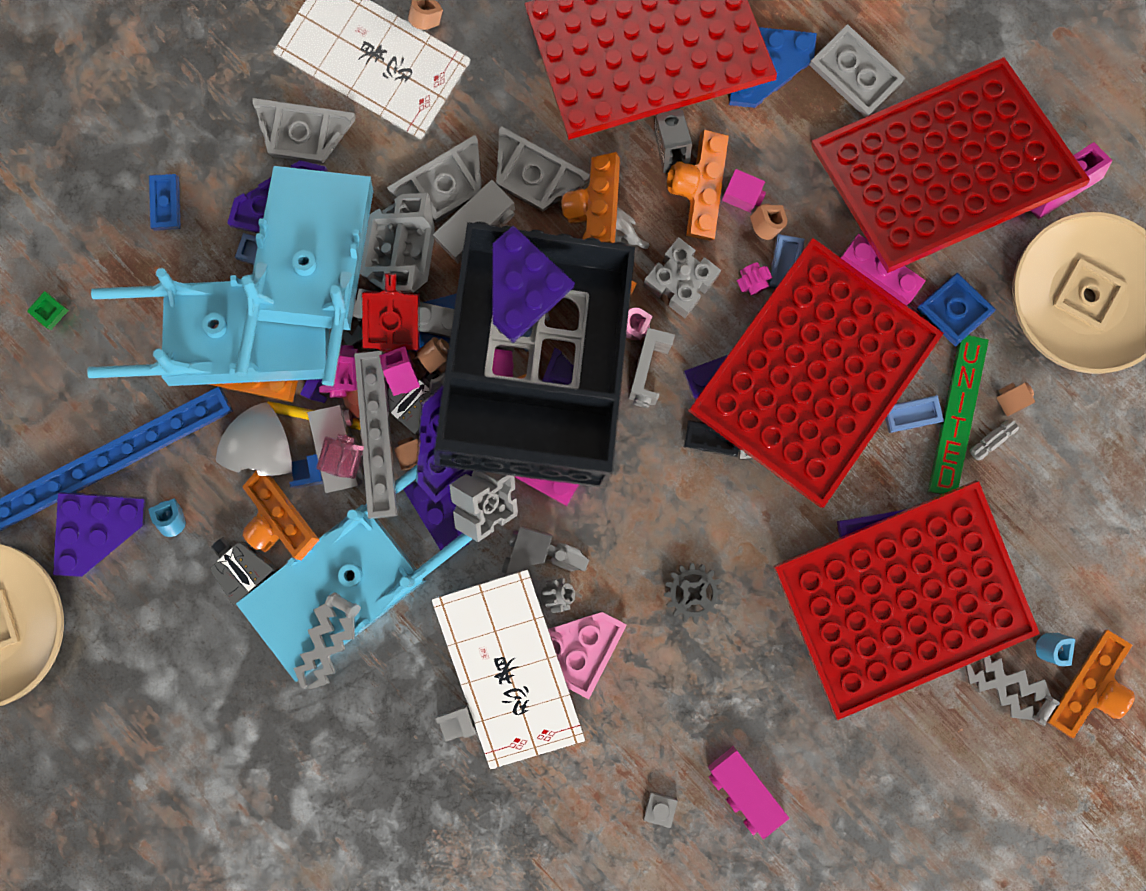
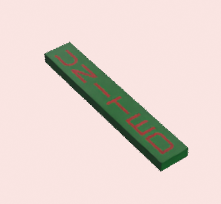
(958, 415)

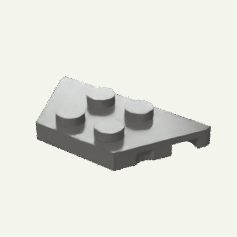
(301, 130)
(534, 172)
(447, 179)

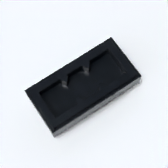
(704, 438)

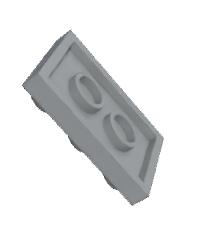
(856, 71)

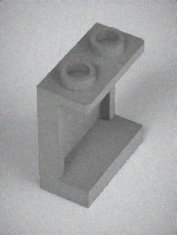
(653, 341)

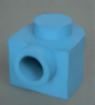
(168, 518)
(1050, 648)

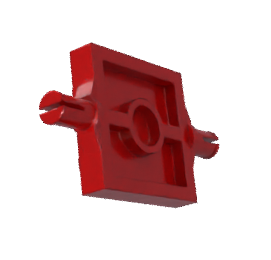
(390, 318)

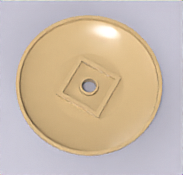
(1049, 287)
(28, 623)

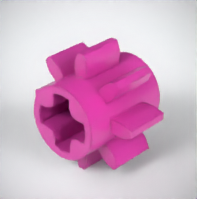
(754, 279)

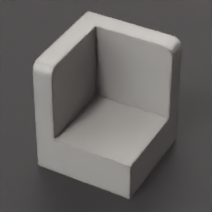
(456, 723)

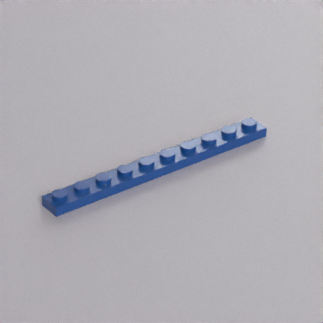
(113, 456)

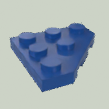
(789, 53)

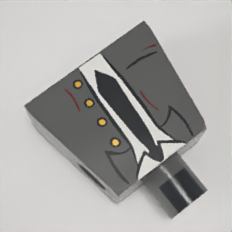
(672, 138)
(407, 406)
(240, 568)

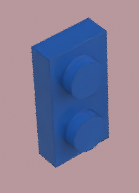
(164, 202)

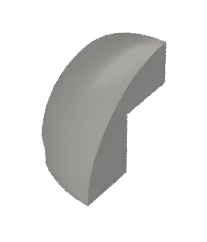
(256, 443)

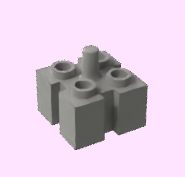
(681, 277)
(483, 503)

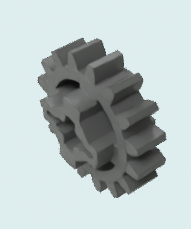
(703, 582)

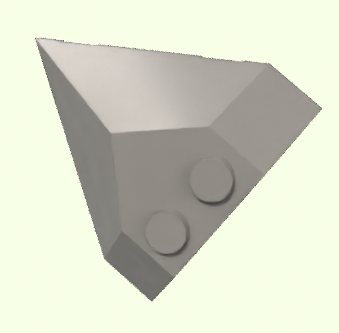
(400, 243)

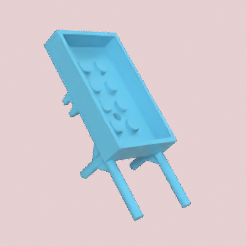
(317, 222)
(203, 355)
(286, 601)

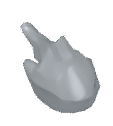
(625, 229)

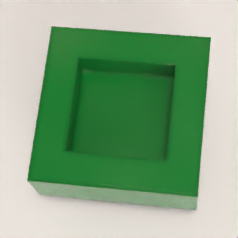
(47, 310)

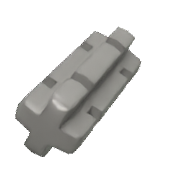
(994, 439)

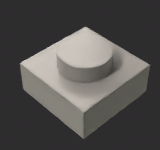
(660, 809)

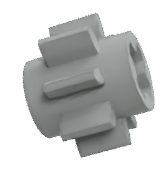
(558, 595)

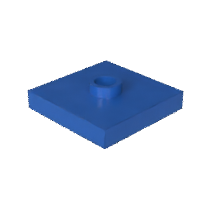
(956, 309)

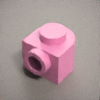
(637, 323)

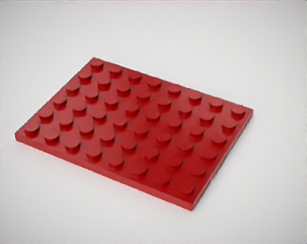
(644, 56)
(948, 164)
(816, 373)
(906, 599)

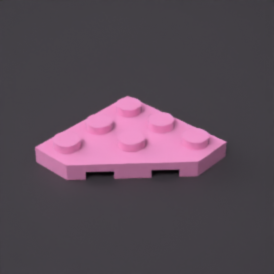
(585, 649)

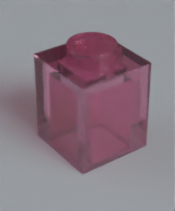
(340, 456)

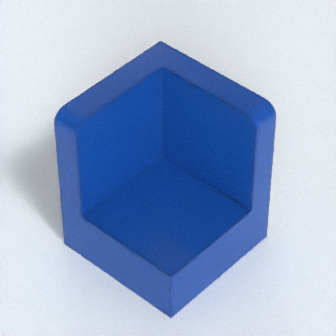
(305, 473)

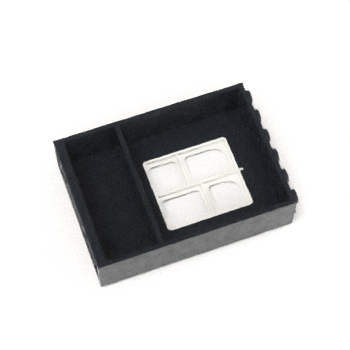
(527, 423)

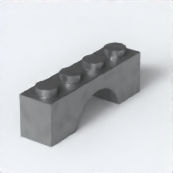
(529, 549)

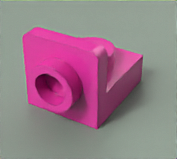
(345, 378)

